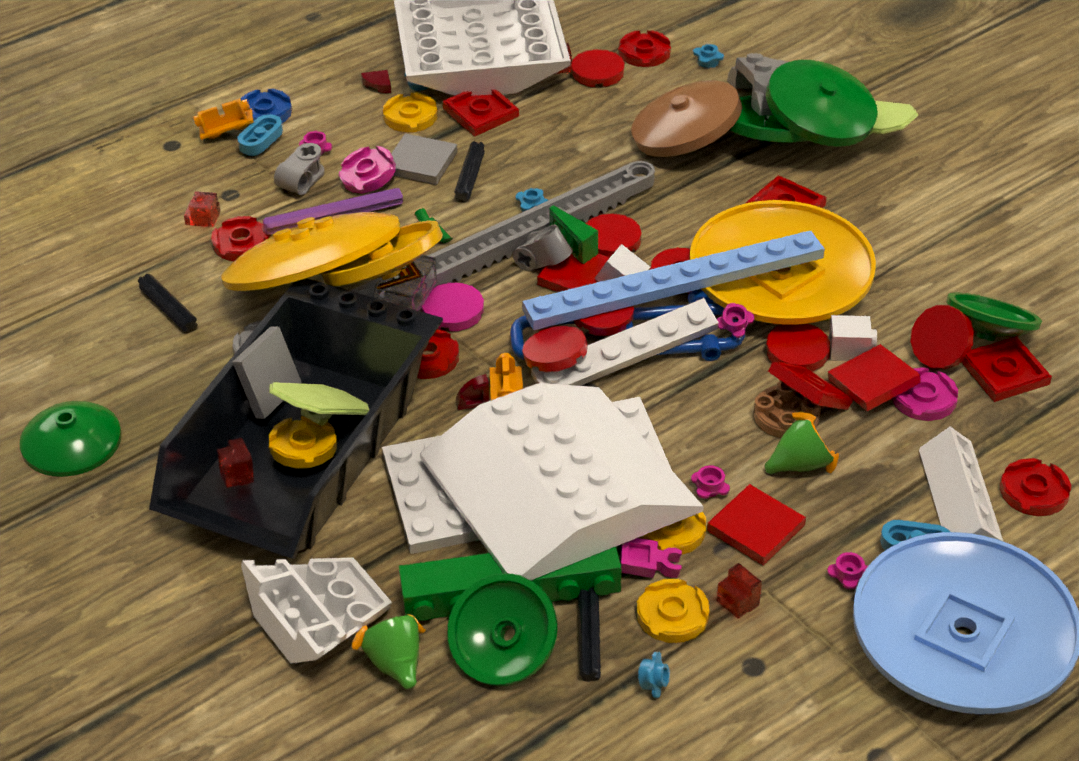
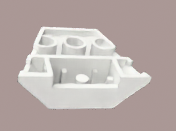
(312, 604)

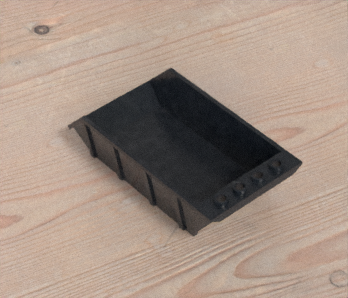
(334, 341)

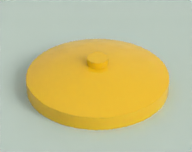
(386, 260)

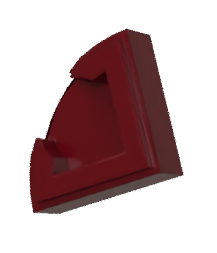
(377, 80)
(473, 393)

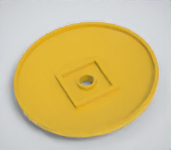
(310, 249)
(806, 290)

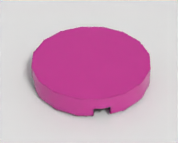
(367, 169)
(457, 305)
(930, 399)

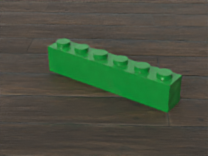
(434, 586)

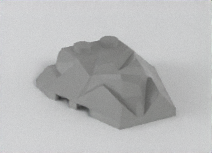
(754, 73)

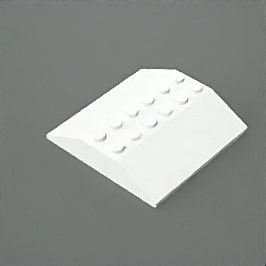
(480, 44)
(554, 478)

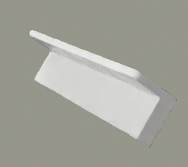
(958, 485)

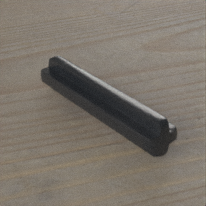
(469, 171)
(167, 303)
(589, 635)

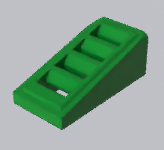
(579, 235)

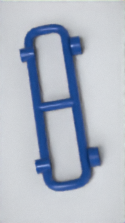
(708, 345)

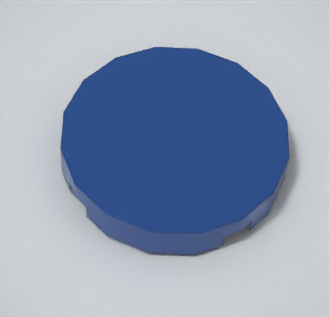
(270, 102)

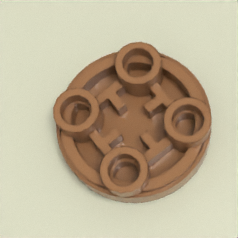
(775, 407)

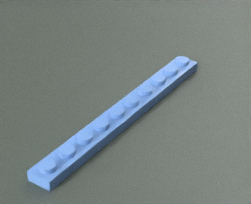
(671, 280)

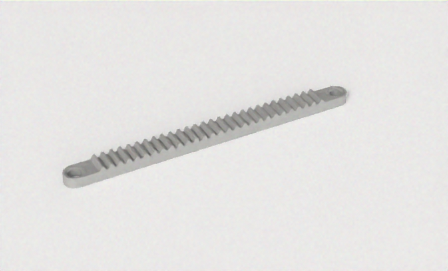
(511, 233)

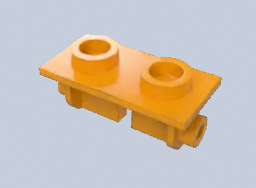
(212, 124)
(505, 377)

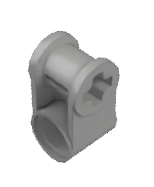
(300, 169)
(542, 249)

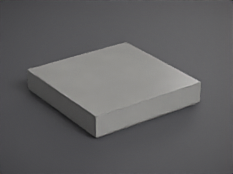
(422, 158)
(262, 364)

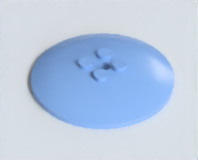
(950, 580)

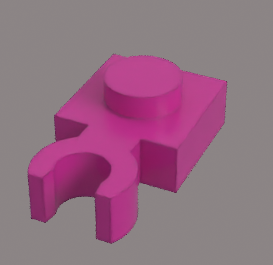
(643, 559)

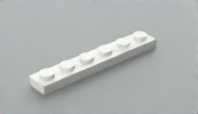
(635, 345)

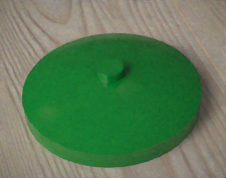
(821, 103)
(761, 127)

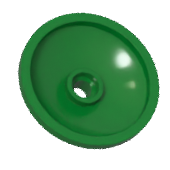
(994, 317)
(70, 438)
(485, 615)

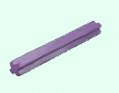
(362, 203)

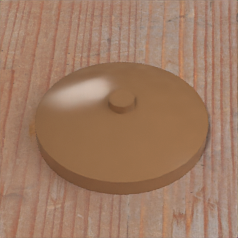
(686, 118)

